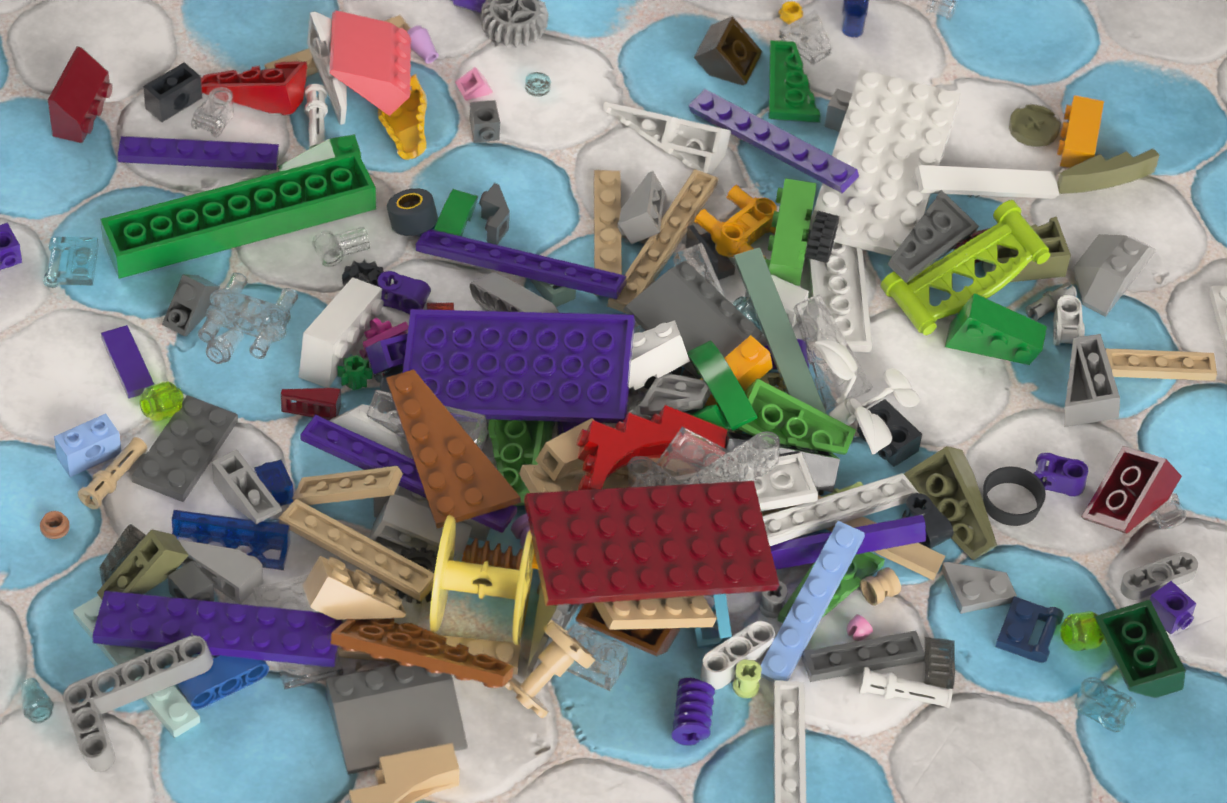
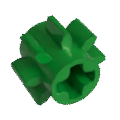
(355, 372)

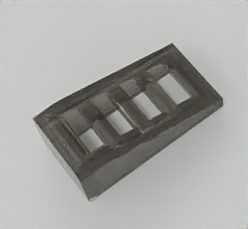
(123, 547)
(936, 679)

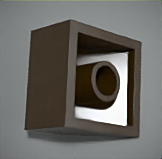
(728, 52)

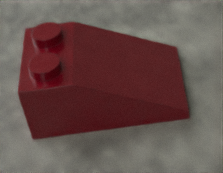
(1131, 490)

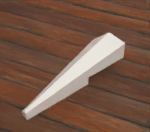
(691, 142)

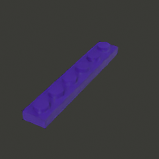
(198, 153)

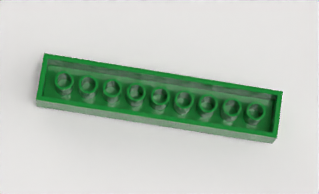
(238, 214)

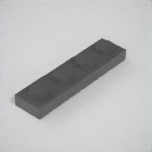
(871, 653)

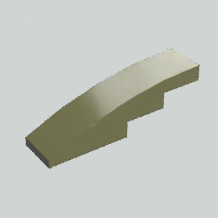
(1102, 174)

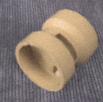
(882, 585)

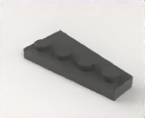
(932, 237)

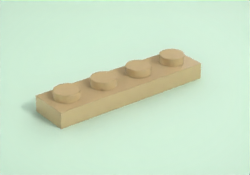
(1162, 364)
(348, 485)

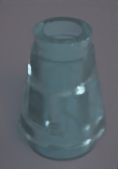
(35, 701)

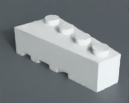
(338, 331)
(656, 353)

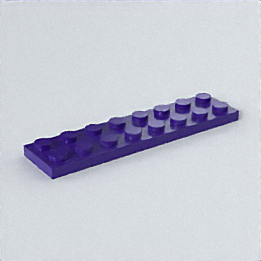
(225, 627)

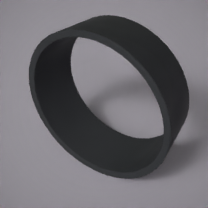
(1016, 476)

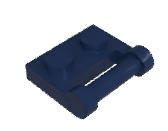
(1020, 625)

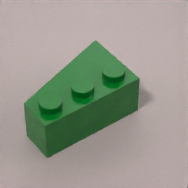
(995, 332)

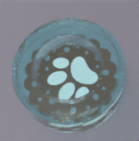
(537, 84)

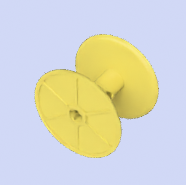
(480, 580)

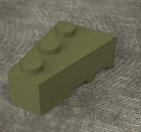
(1054, 267)

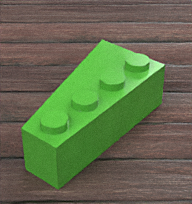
(792, 230)

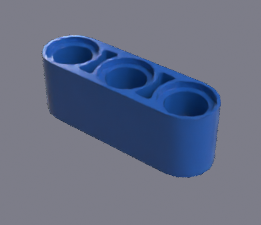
(222, 679)

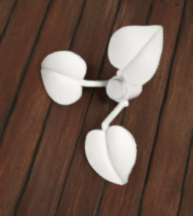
(850, 410)

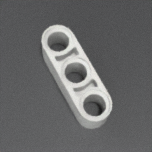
(725, 657)

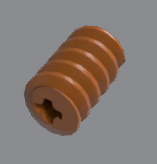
(495, 557)

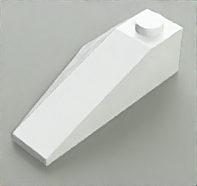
(320, 44)

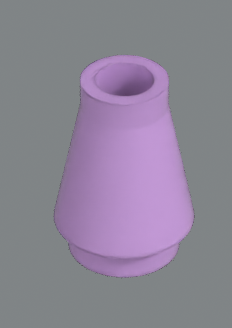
(422, 44)

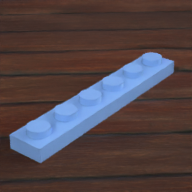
(811, 602)

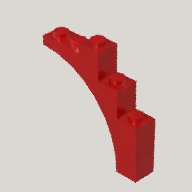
(611, 449)

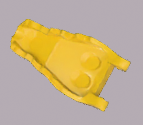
(407, 122)

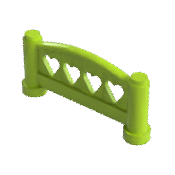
(1010, 232)

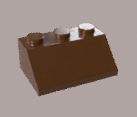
(653, 640)

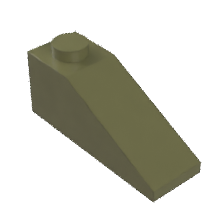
(147, 564)

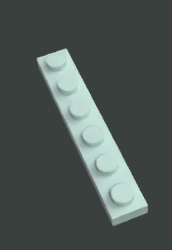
(166, 704)

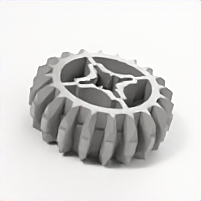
(514, 20)

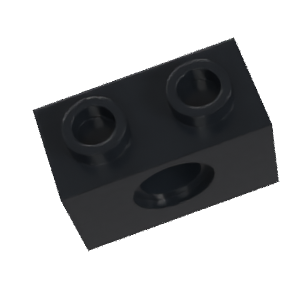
(172, 92)

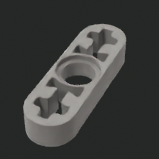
(1167, 567)

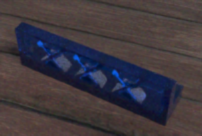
(235, 533)

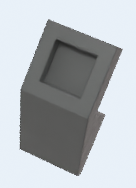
(496, 212)

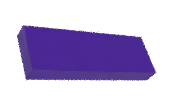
(127, 360)

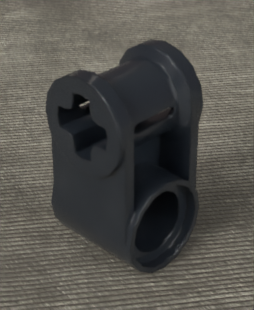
(936, 524)

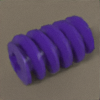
(692, 711)

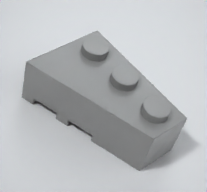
(1091, 384)

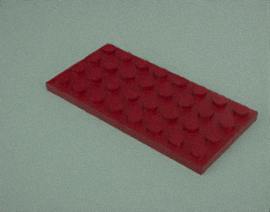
(650, 542)

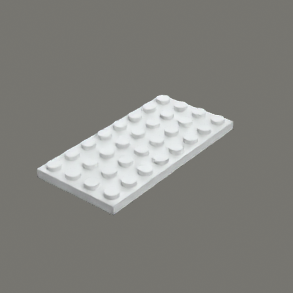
(885, 136)

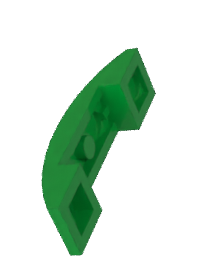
(722, 384)

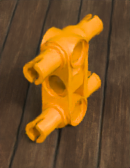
(744, 227)

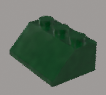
(1142, 650)

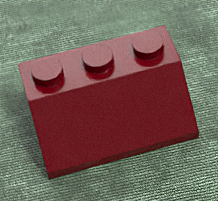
(78, 97)

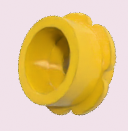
(790, 12)

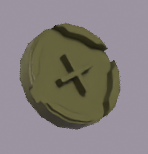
(1034, 125)

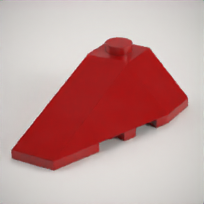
(266, 90)

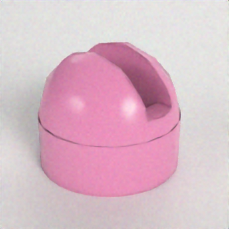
(859, 627)

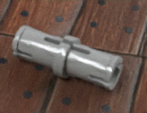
(1049, 301)

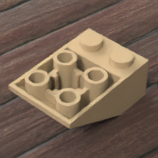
(349, 593)

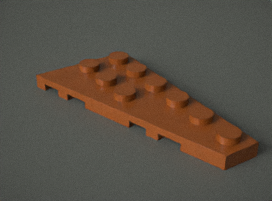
(449, 463)
(419, 647)

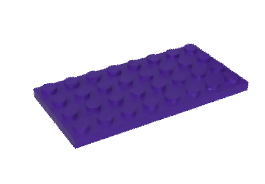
(524, 363)

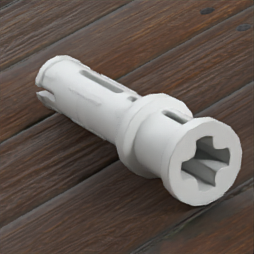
(316, 111)
(892, 686)

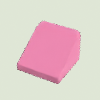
(473, 85)

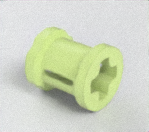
(747, 676)

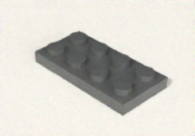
(185, 448)

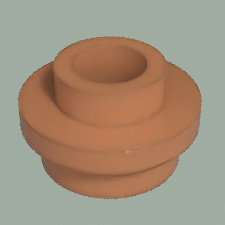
(53, 519)

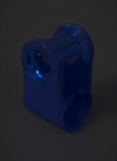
(854, 17)

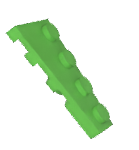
(860, 568)

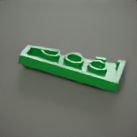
(789, 85)

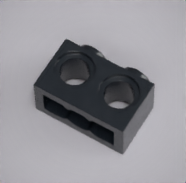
(905, 436)

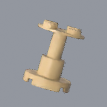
(555, 660)

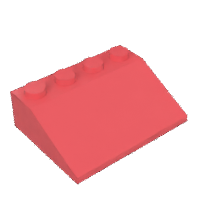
(371, 59)

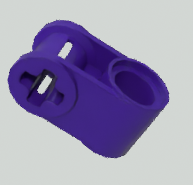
(404, 292)
(1062, 474)

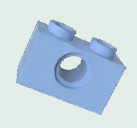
(87, 445)

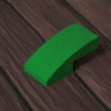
(456, 212)

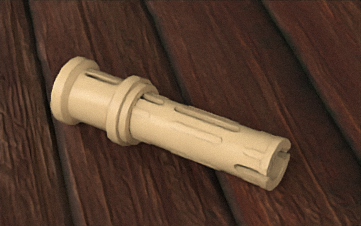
(106, 479)

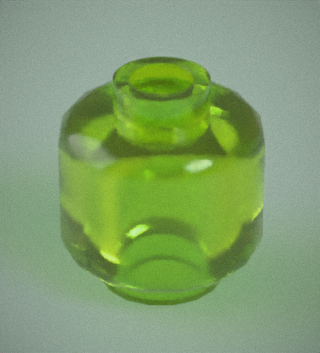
(161, 401)
(1081, 631)

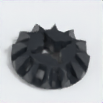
(370, 269)

